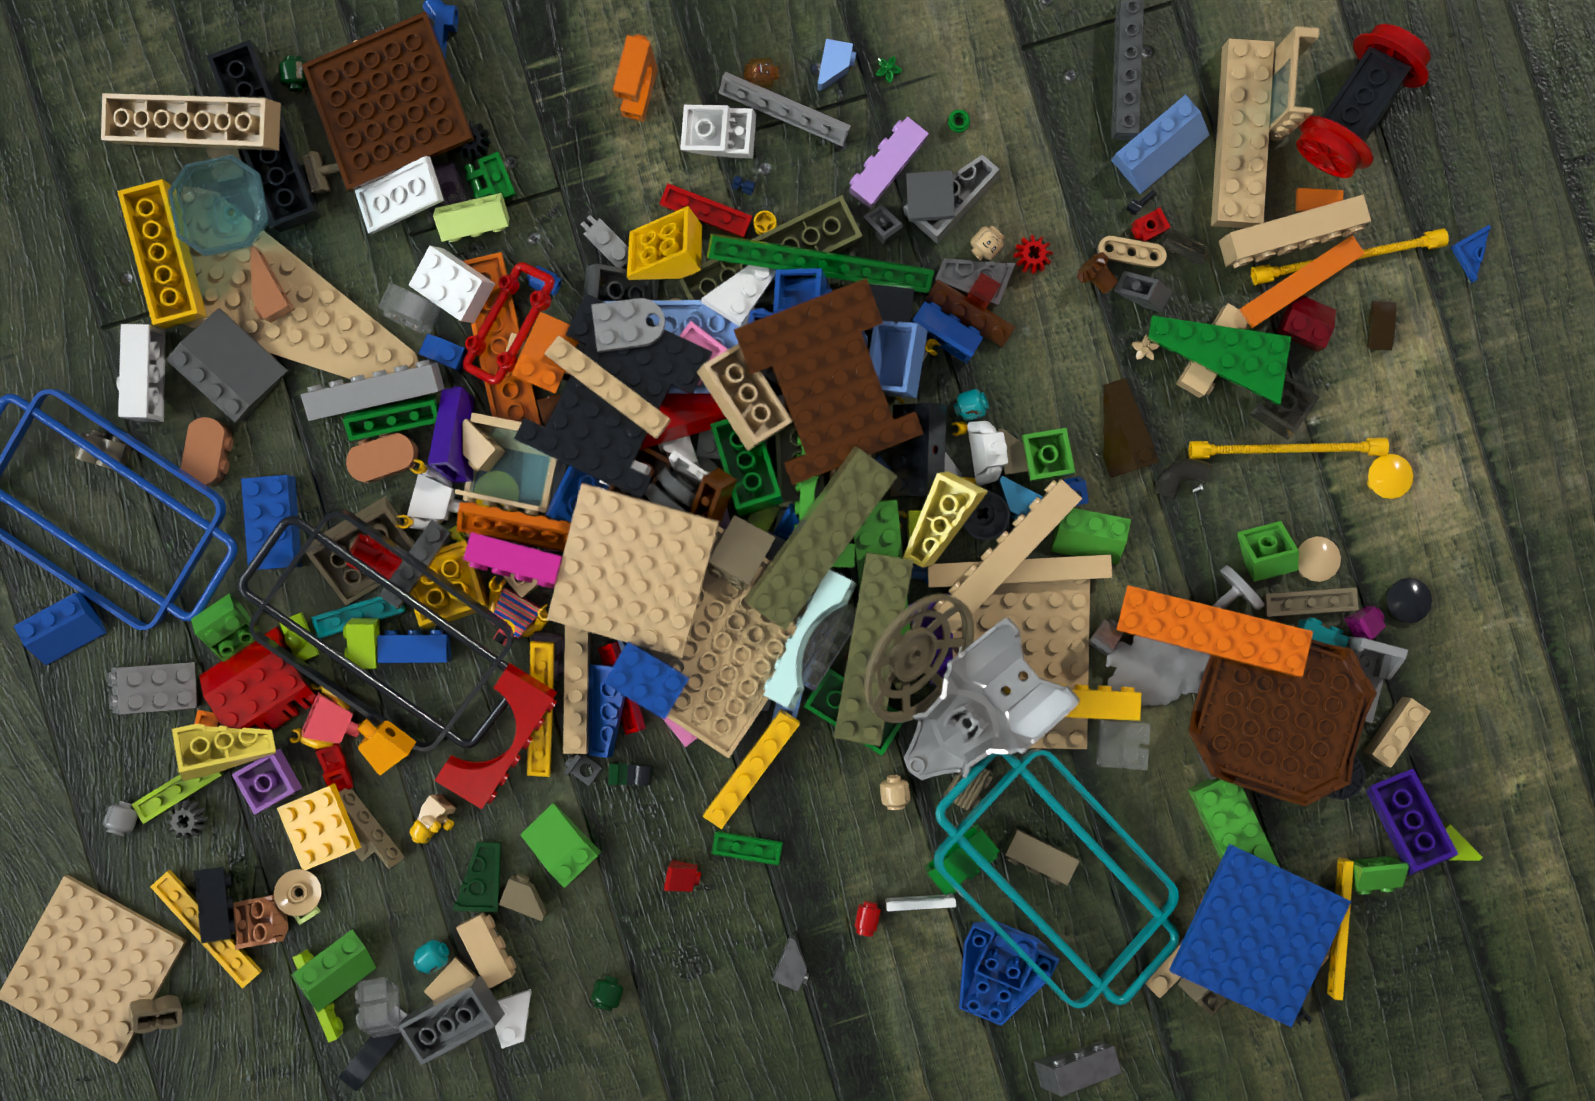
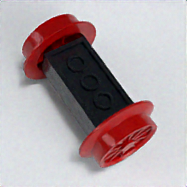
(1387, 62)

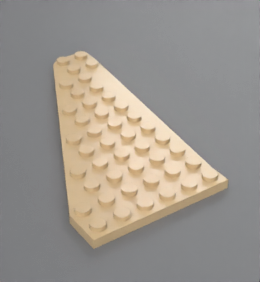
(320, 332)

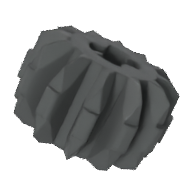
(193, 826)

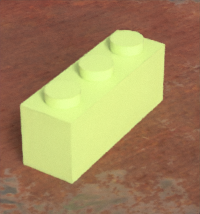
(471, 217)

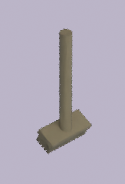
(318, 172)

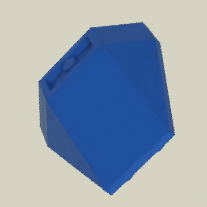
(995, 976)

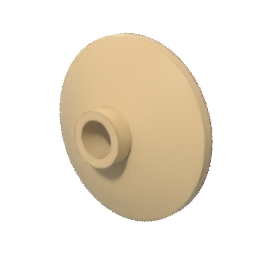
(285, 892)

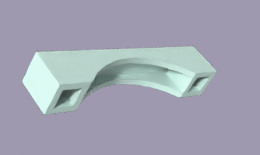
(787, 681)

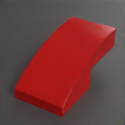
(335, 767)

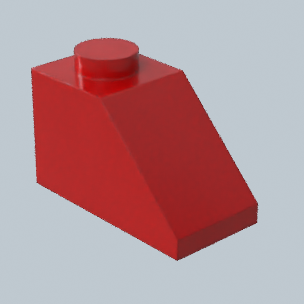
(681, 876)

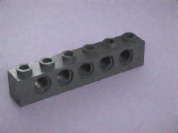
(1127, 69)

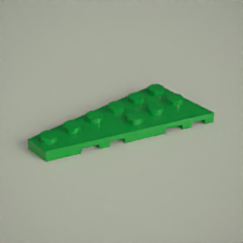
(1238, 355)

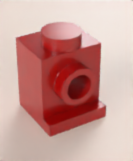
(1158, 221)

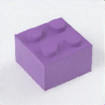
(267, 781)

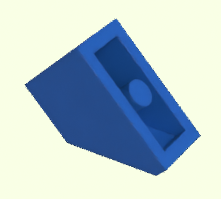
(443, 352)

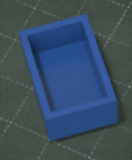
(646, 680)

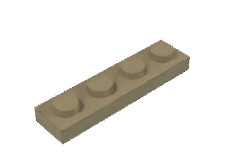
(1311, 602)

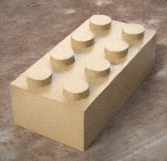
(744, 398)

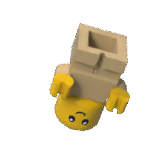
(431, 816)

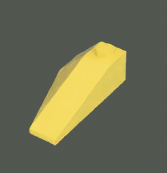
(209, 749)

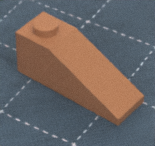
(266, 289)

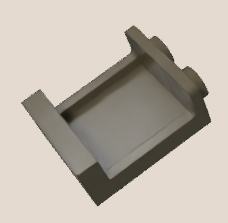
(739, 553)

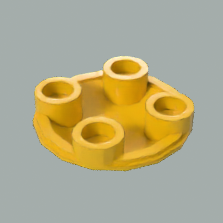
(1390, 476)

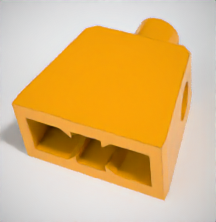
(384, 745)

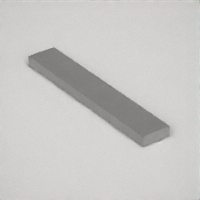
(784, 109)

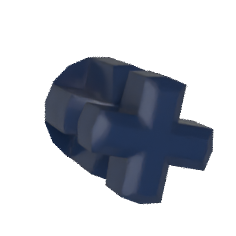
(747, 186)

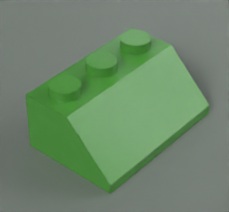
(1091, 534)
(334, 970)

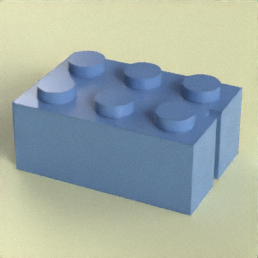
(898, 357)

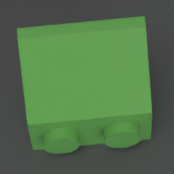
(1048, 454)
(1268, 551)
(1378, 873)

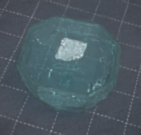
(206, 195)

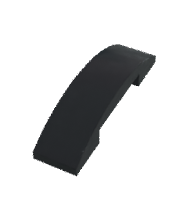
(368, 1058)

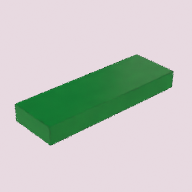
(747, 847)

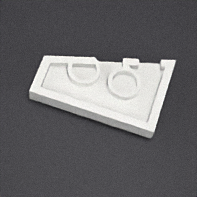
(740, 293)

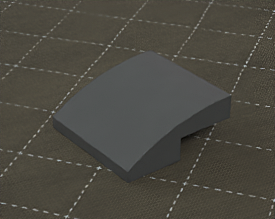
(930, 196)

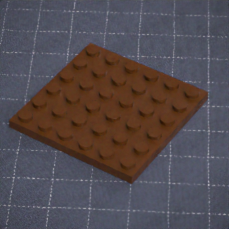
(387, 101)

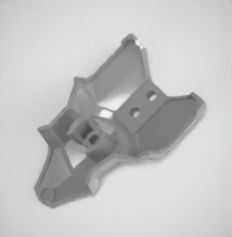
(977, 715)

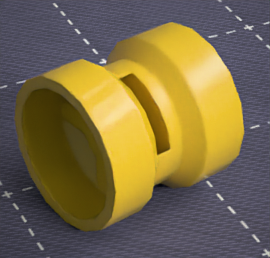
(764, 219)

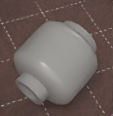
(120, 819)

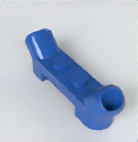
(444, 18)

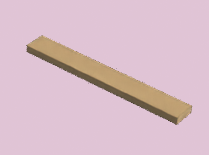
(1030, 570)

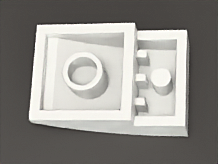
(718, 131)

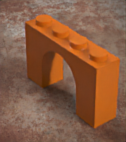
(635, 77)

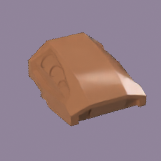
(259, 922)

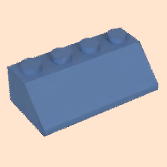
(1162, 144)

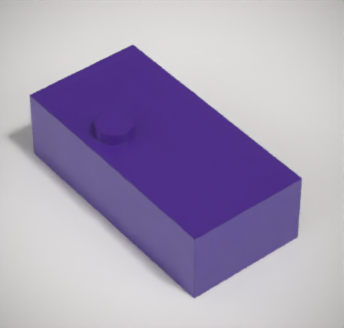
(1411, 821)

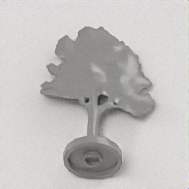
(1167, 670)

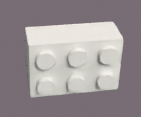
(451, 284)

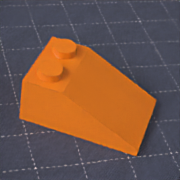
(533, 364)

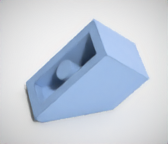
(835, 62)

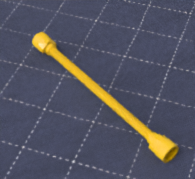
(1431, 240)
(1371, 446)

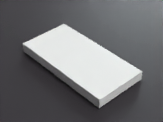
(399, 195)

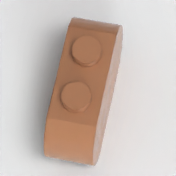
(207, 450)
(381, 457)

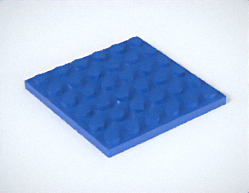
(1260, 935)

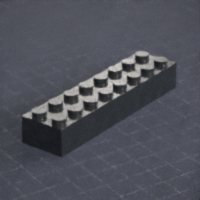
(285, 184)

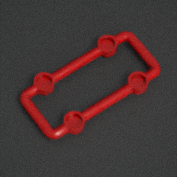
(509, 286)

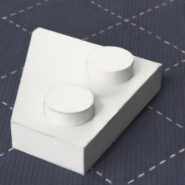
(686, 469)

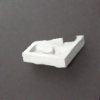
(512, 1026)

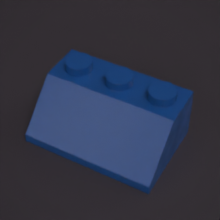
(948, 331)
(61, 628)

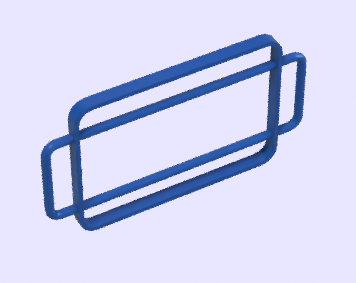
(33, 410)

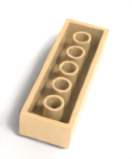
(1295, 231)

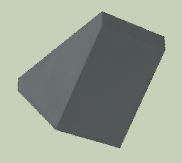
(883, 224)

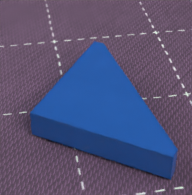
(1471, 252)
(787, 523)

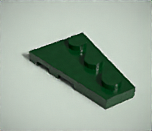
(482, 881)

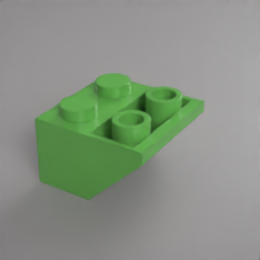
(224, 627)

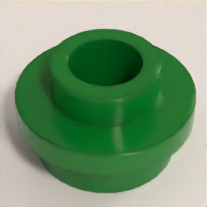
(961, 114)

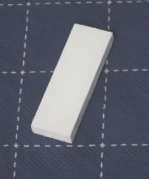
(920, 902)

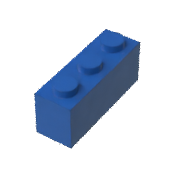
(414, 647)

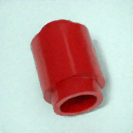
(867, 918)

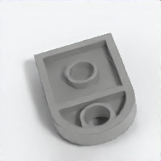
(625, 324)

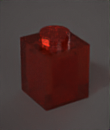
(983, 290)

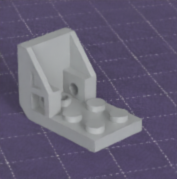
(1378, 663)

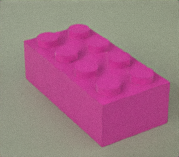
(512, 558)

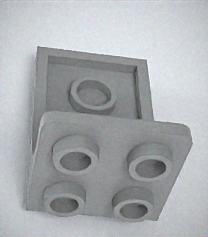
(152, 688)

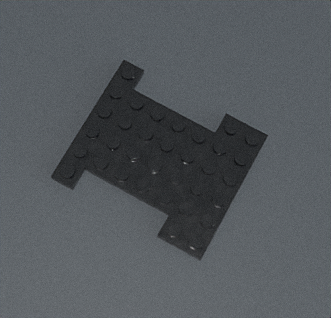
(593, 433)

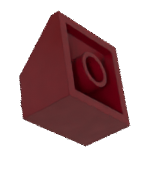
(1308, 323)

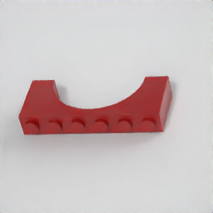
(479, 779)

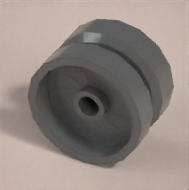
(675, 491)

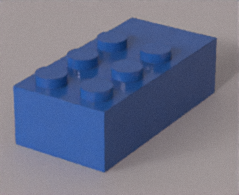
(265, 505)

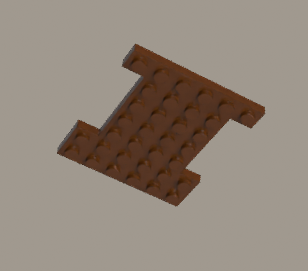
(827, 377)

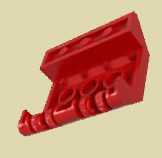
(256, 688)

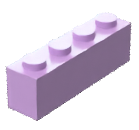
(888, 163)

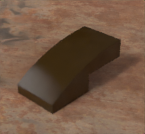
(1382, 322)

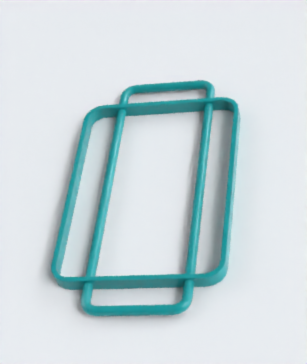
(1160, 915)

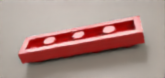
(707, 210)
(631, 715)

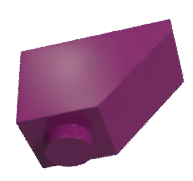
(1366, 622)

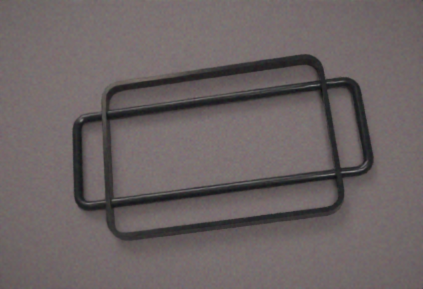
(316, 534)

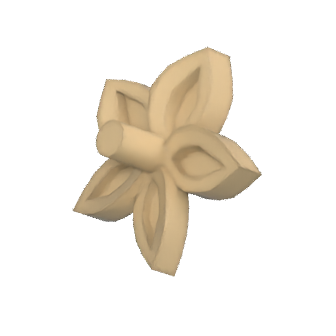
(1144, 348)

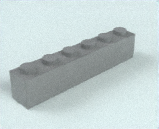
(372, 391)

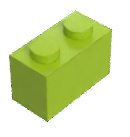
(362, 641)

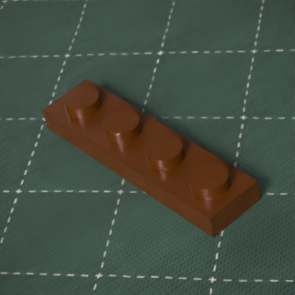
(970, 313)

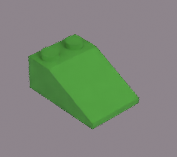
(559, 845)

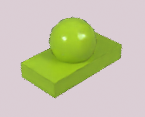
(297, 645)

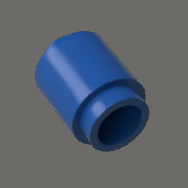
(538, 284)

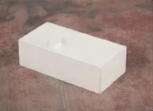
(142, 373)

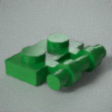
(495, 174)

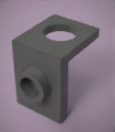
(575, 762)

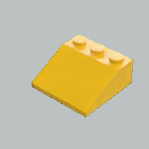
(666, 247)
(452, 567)

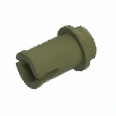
(766, 299)

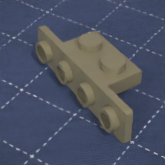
(369, 832)

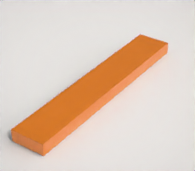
(1302, 281)

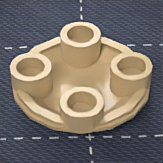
(1318, 559)

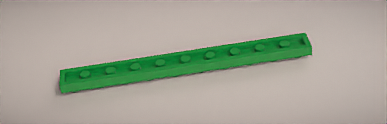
(833, 265)

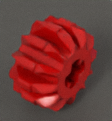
(1039, 248)

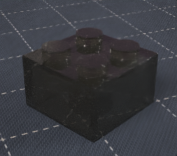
(1292, 411)

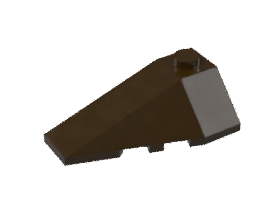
(1124, 431)

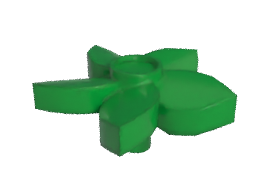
(888, 68)

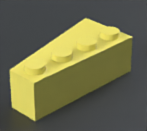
(942, 516)

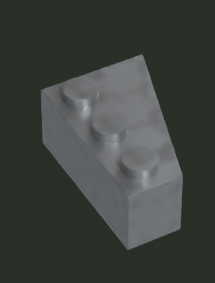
(1077, 1068)

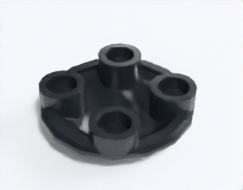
(1409, 600)

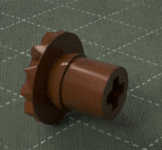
(1097, 272)

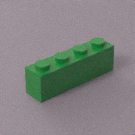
(391, 417)

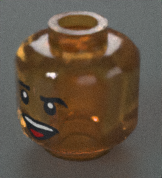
(761, 72)

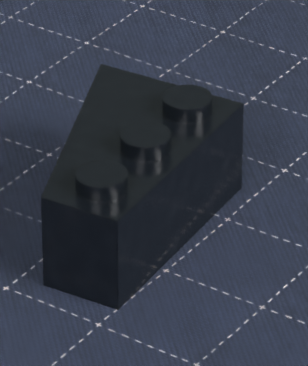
(214, 905)

